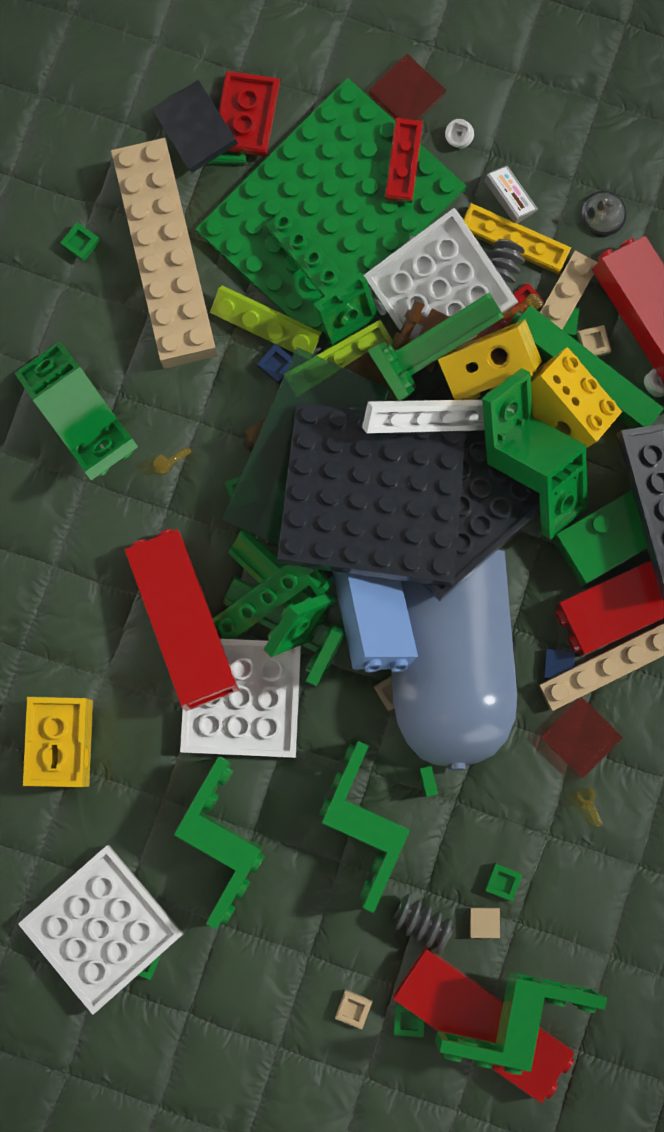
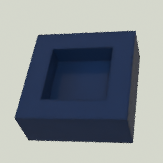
(275, 363)
(557, 662)

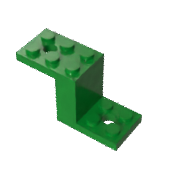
(76, 410)
(535, 453)
(365, 827)
(220, 841)
(519, 1023)

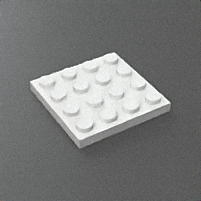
(440, 269)
(259, 716)
(100, 929)

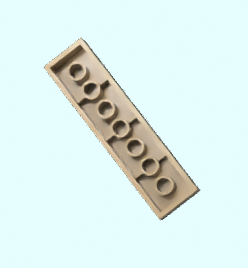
(164, 253)

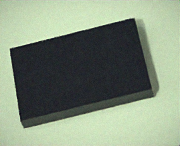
(195, 126)

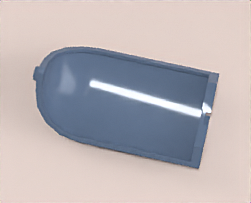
(462, 686)

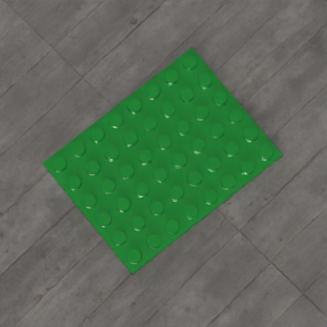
(335, 185)

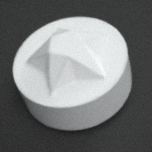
(459, 133)
(654, 384)

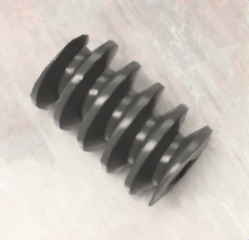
(504, 259)
(422, 923)

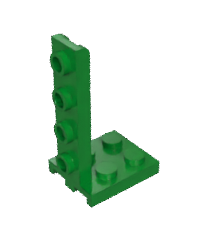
(345, 302)
(463, 325)
(269, 596)
(301, 611)
(325, 641)

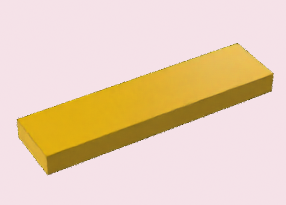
(538, 248)

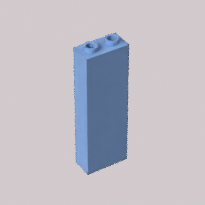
(375, 622)

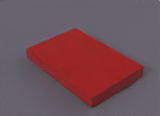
(249, 110)

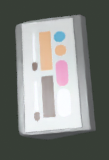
(510, 194)

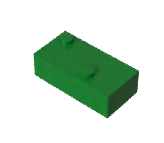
(602, 539)

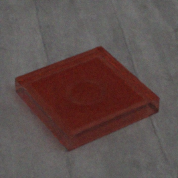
(407, 90)
(581, 737)

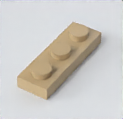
(568, 289)

